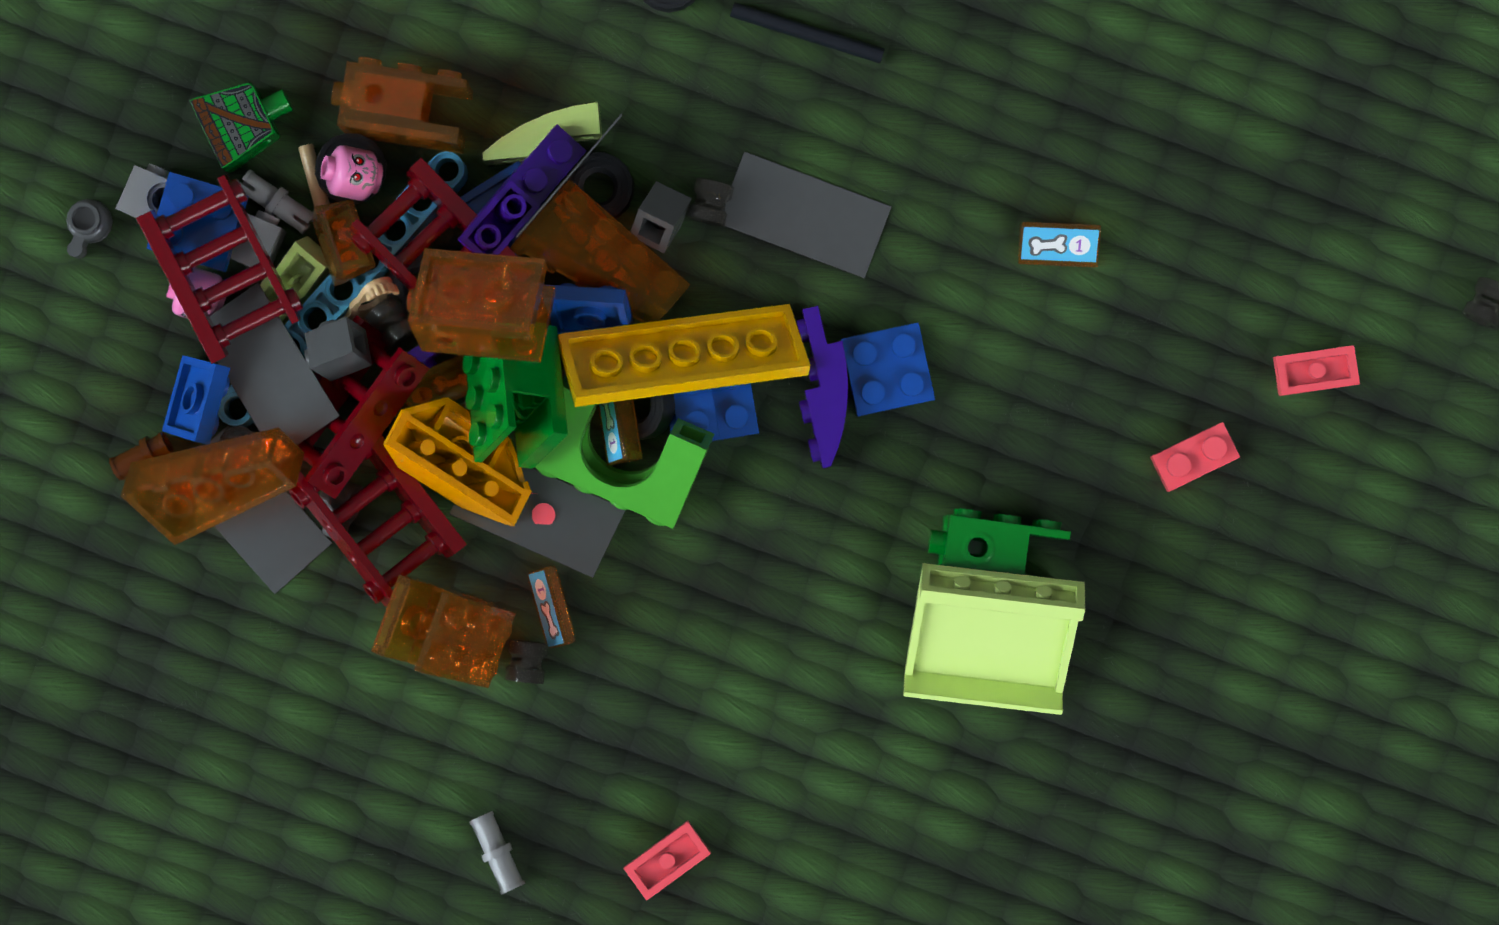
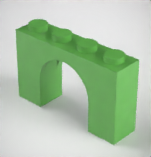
(652, 492)

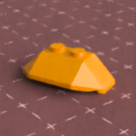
(435, 449)

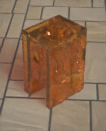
(397, 104)
(481, 305)
(443, 632)

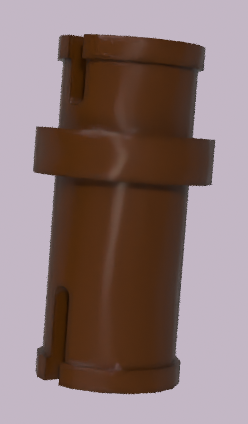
(146, 449)

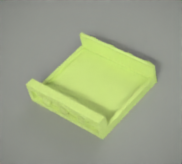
(992, 638)

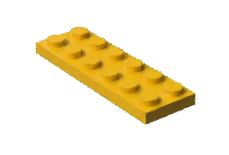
(682, 355)

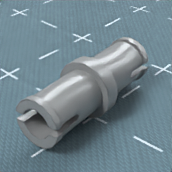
(277, 202)
(497, 852)

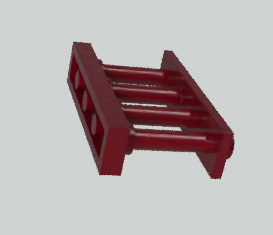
(451, 213)
(198, 301)
(369, 418)
(416, 507)

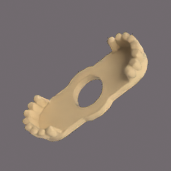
(378, 289)

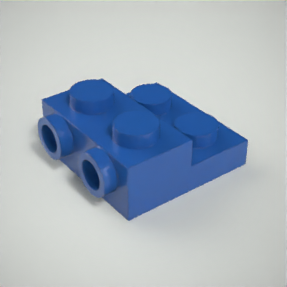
(721, 410)

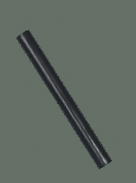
(807, 32)

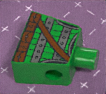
(240, 122)

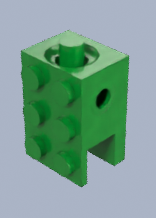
(517, 398)
(988, 544)

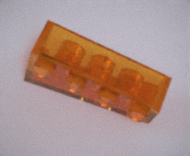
(598, 251)
(211, 482)

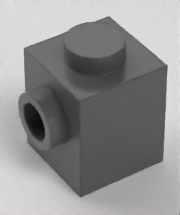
(660, 217)
(337, 348)

